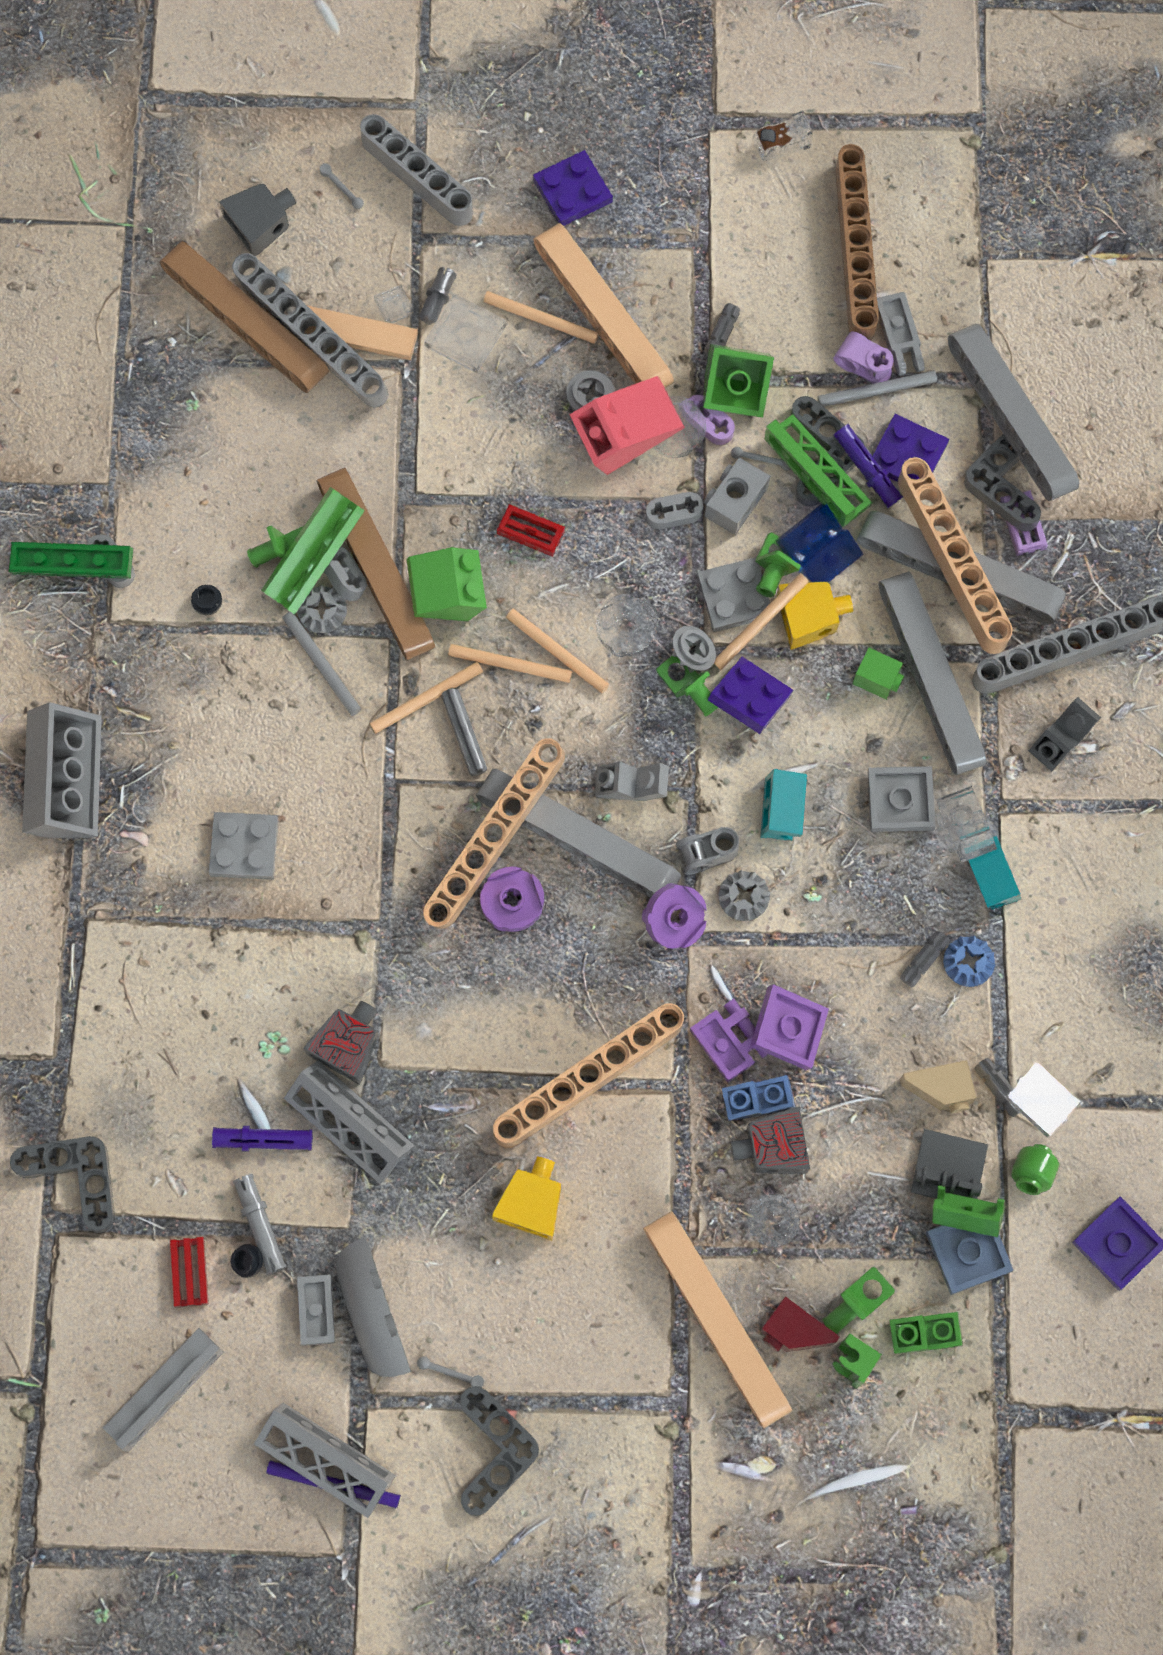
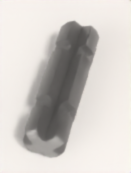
(723, 326)
(924, 958)
(996, 1083)

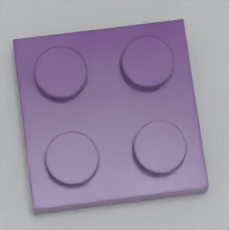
(789, 1027)

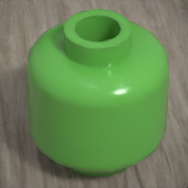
(1035, 1169)

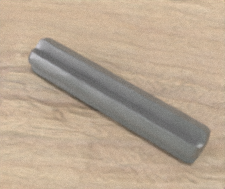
(464, 732)

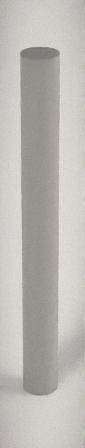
(877, 388)
(321, 663)

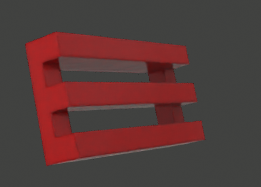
(530, 542)
(176, 1279)

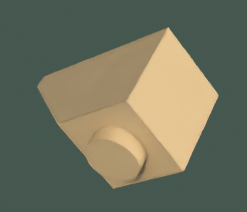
(943, 1086)

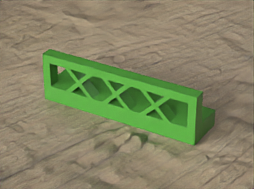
(814, 475)
(312, 550)

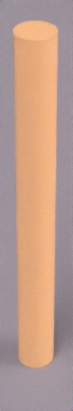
(541, 317)
(760, 621)
(557, 651)
(510, 663)
(425, 698)

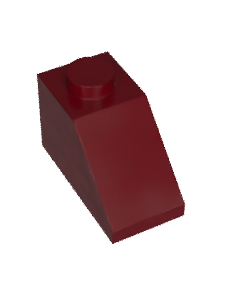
(795, 1329)

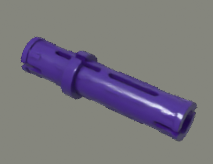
(871, 470)
(262, 1138)

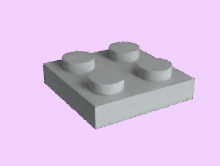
(732, 594)
(901, 799)
(243, 845)

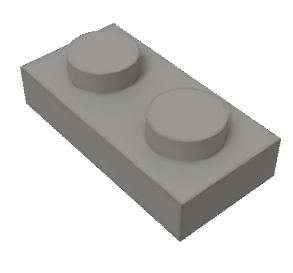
(316, 1310)

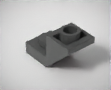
(1064, 734)

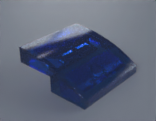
(820, 545)

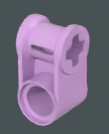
(863, 358)

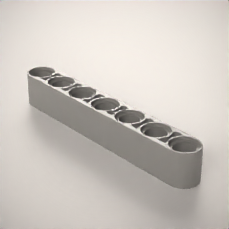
(303, 318)
(1013, 412)
(1012, 587)
(1062, 653)
(932, 673)
(584, 839)

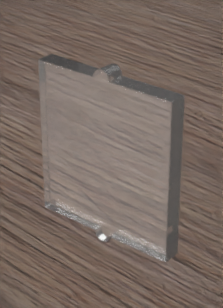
(1042, 1100)
(743, 1298)

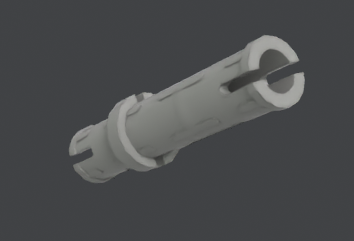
(259, 1223)

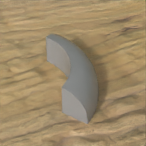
(370, 1311)

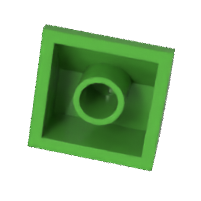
(737, 380)
(447, 584)

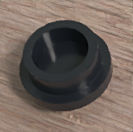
(206, 599)
(247, 1260)

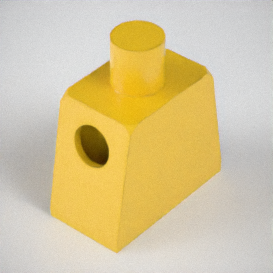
(813, 613)
(531, 1200)

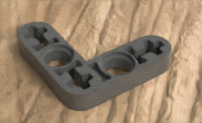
(828, 443)
(994, 475)
(75, 1162)
(506, 1457)

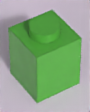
(879, 674)

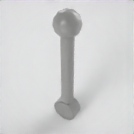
(326, 171)
(737, 452)
(424, 1363)

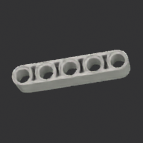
(411, 158)

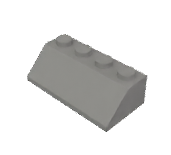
(62, 772)

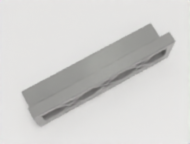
(351, 1115)
(163, 1390)
(332, 1449)

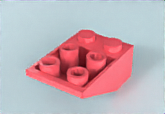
(626, 423)

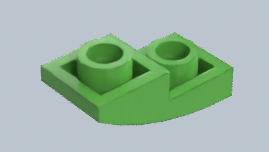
(926, 1333)

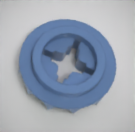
(962, 973)

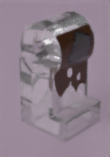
(783, 138)

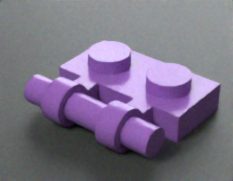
(721, 1043)

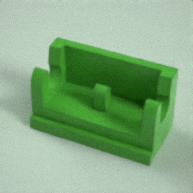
(968, 1213)
(858, 1362)

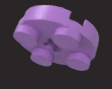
(519, 882)
(658, 916)

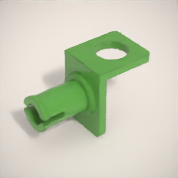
(274, 548)
(775, 565)
(691, 684)
(856, 1302)

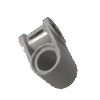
(706, 850)

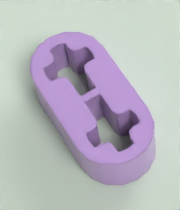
(719, 418)

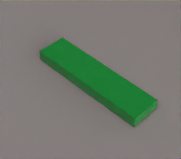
(71, 560)

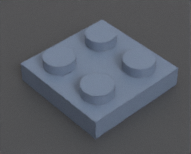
(968, 1257)

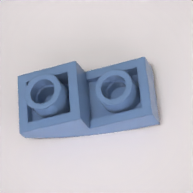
(758, 1098)

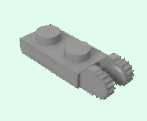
(900, 331)

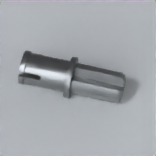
(437, 295)

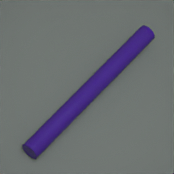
(361, 1491)

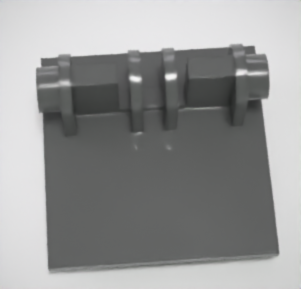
(949, 1163)

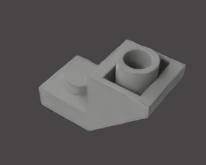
(631, 783)

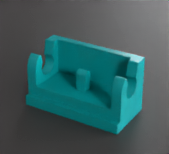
(783, 805)
(995, 878)

